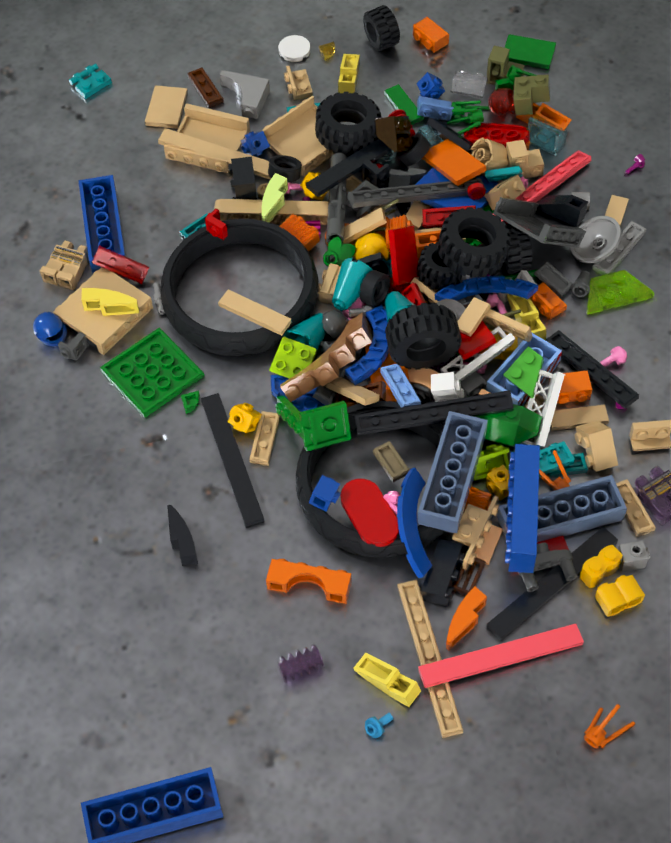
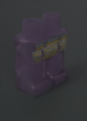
(656, 493)

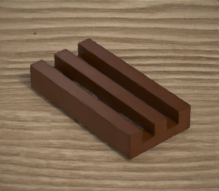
(463, 591)

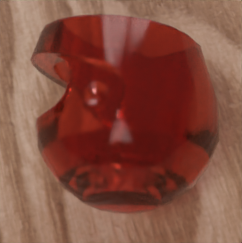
(501, 101)

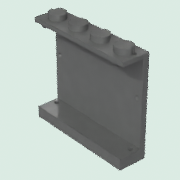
(521, 214)

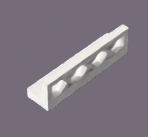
(481, 359)
(548, 406)

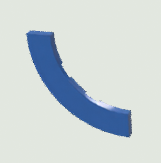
(487, 284)
(377, 351)
(407, 522)

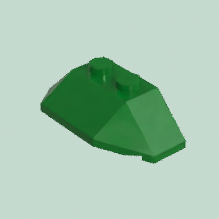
(512, 426)

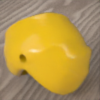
(369, 245)

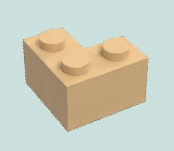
(529, 161)
(599, 445)

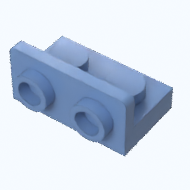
(434, 108)

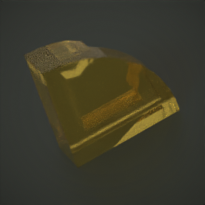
(327, 50)

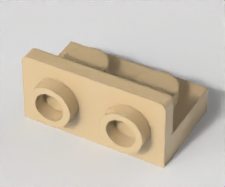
(298, 83)
(650, 435)

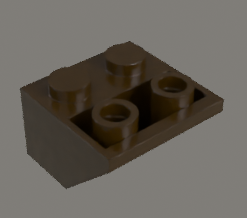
(395, 132)

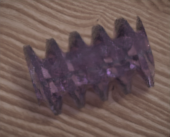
(300, 663)

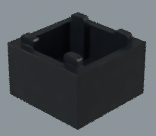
(243, 178)

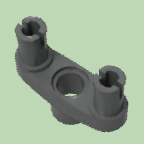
(546, 559)

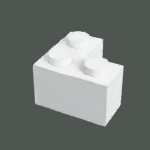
(446, 387)

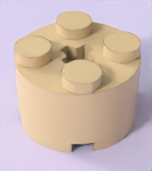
(490, 154)

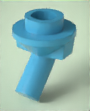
(375, 727)

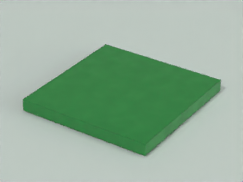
(152, 372)

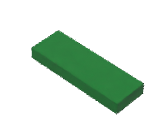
(400, 100)

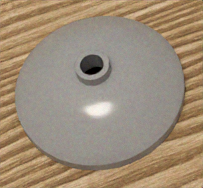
(599, 241)

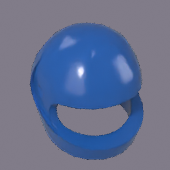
(48, 325)

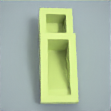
(274, 197)

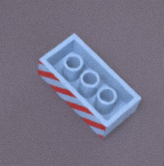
(551, 357)

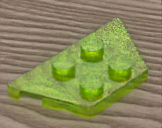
(615, 291)

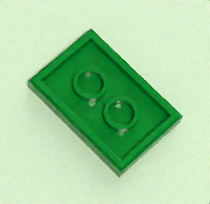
(530, 51)

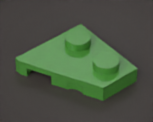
(525, 371)

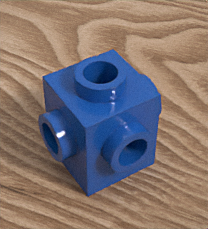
(430, 86)
(254, 143)

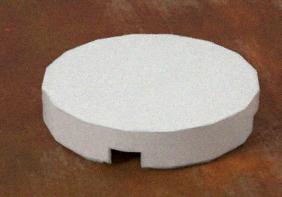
(294, 48)

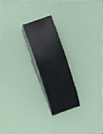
(181, 537)

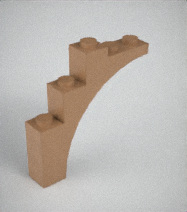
(326, 368)

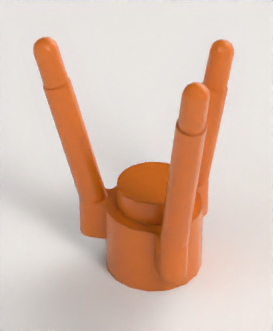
(558, 483)
(596, 734)

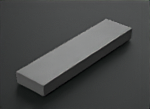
(629, 239)

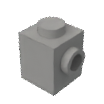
(634, 555)

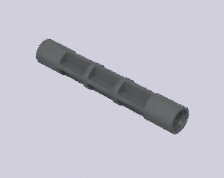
(336, 205)

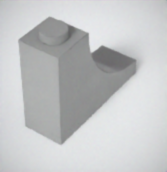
(250, 89)

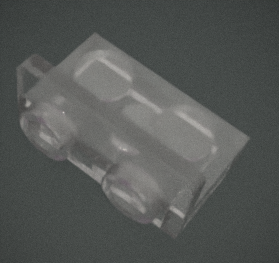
(469, 84)

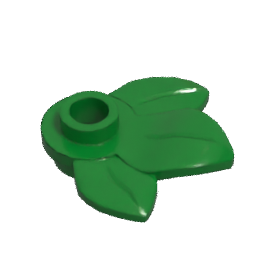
(339, 251)

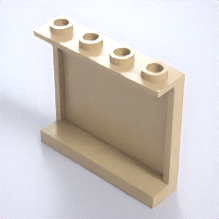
(213, 127)
(296, 137)
(100, 329)

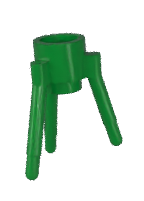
(516, 72)
(466, 105)
(475, 117)

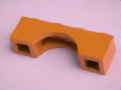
(284, 575)

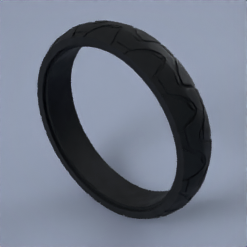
(238, 231)
(333, 530)

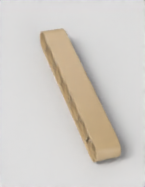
(252, 209)

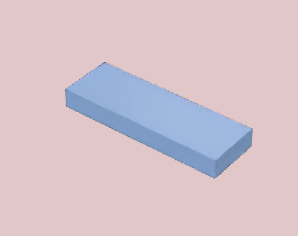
(400, 385)

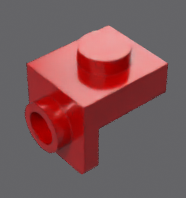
(215, 226)

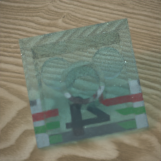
(546, 136)

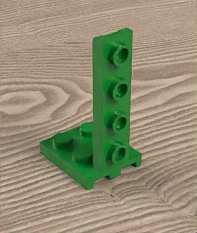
(316, 426)

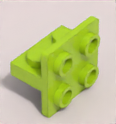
(292, 358)
(491, 457)

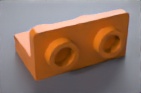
(547, 302)

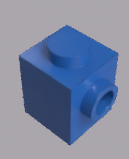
(325, 493)

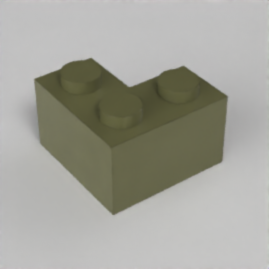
(499, 64)
(529, 91)

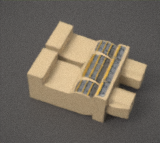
(65, 265)

